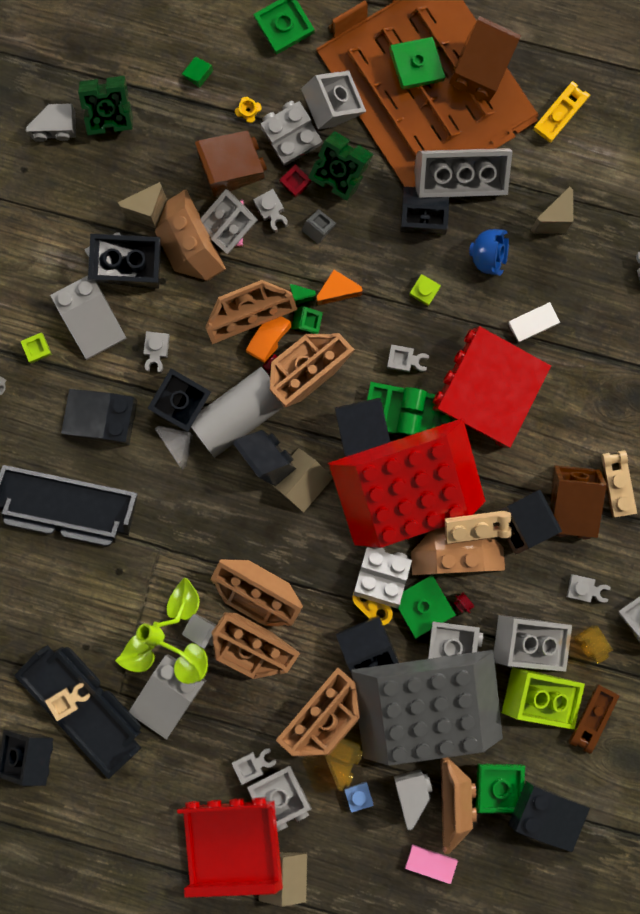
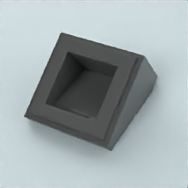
(318, 226)

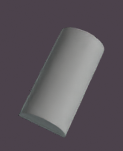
(462, 172)
(236, 412)

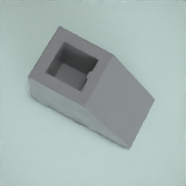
(54, 122)
(199, 631)

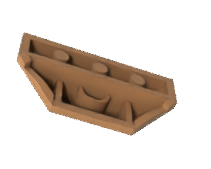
(187, 240)
(247, 309)
(307, 366)
(438, 557)
(256, 592)
(251, 647)
(323, 719)
(456, 804)

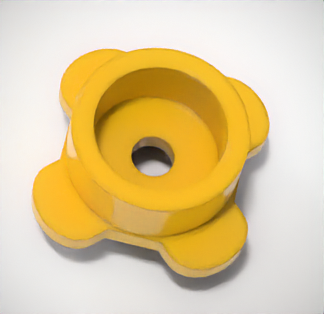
(246, 103)

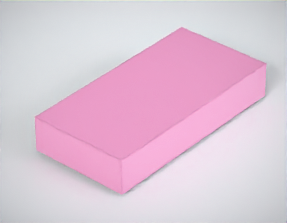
(431, 864)

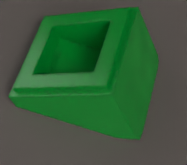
(198, 71)
(302, 294)
(307, 320)

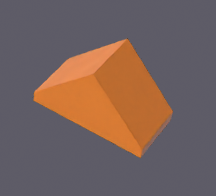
(337, 289)

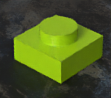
(425, 290)
(36, 347)

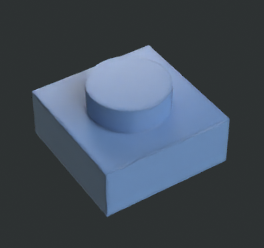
(358, 797)

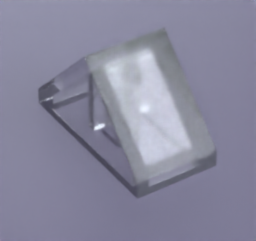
(177, 442)

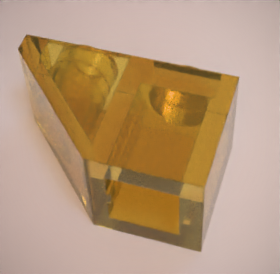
(342, 760)

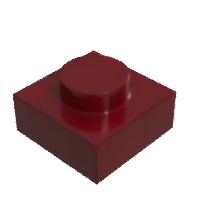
(295, 181)

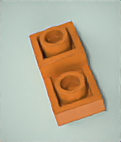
(267, 337)

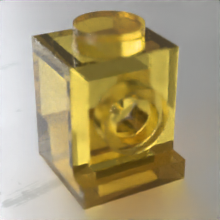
(594, 644)

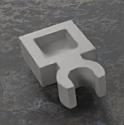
(270, 207)
(156, 347)
(402, 359)
(583, 589)
(249, 766)

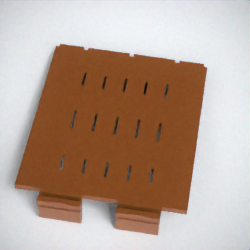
(396, 128)

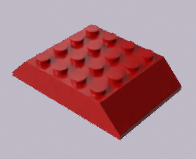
(408, 485)

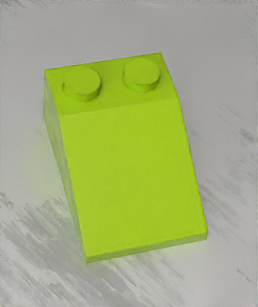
(542, 698)

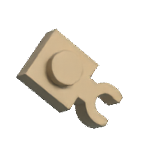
(64, 702)

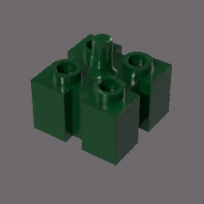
(105, 105)
(340, 165)

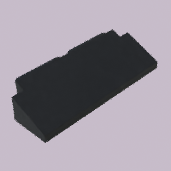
(65, 505)
(99, 724)

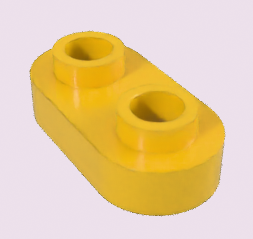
(370, 608)

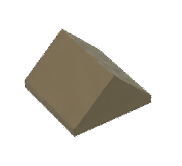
(145, 205)
(557, 216)
(305, 481)
(293, 879)

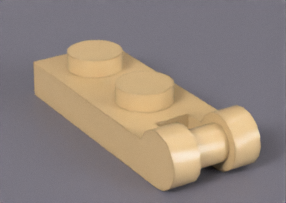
(619, 484)
(477, 527)

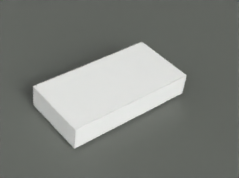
(534, 322)

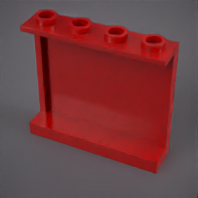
(491, 386)
(232, 848)

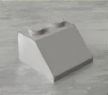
(332, 99)
(413, 794)

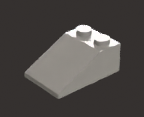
(88, 317)
(532, 643)
(164, 699)

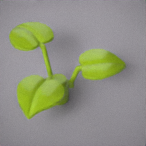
(138, 652)

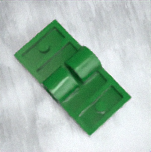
(407, 409)

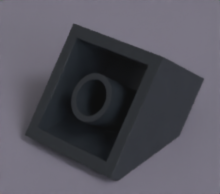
(179, 400)
(265, 456)
(25, 758)

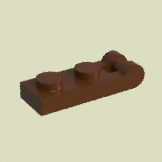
(594, 718)

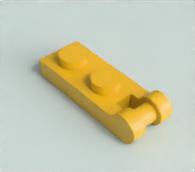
(561, 112)

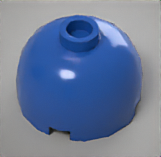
(490, 251)

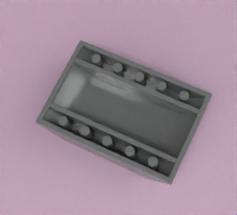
(428, 708)

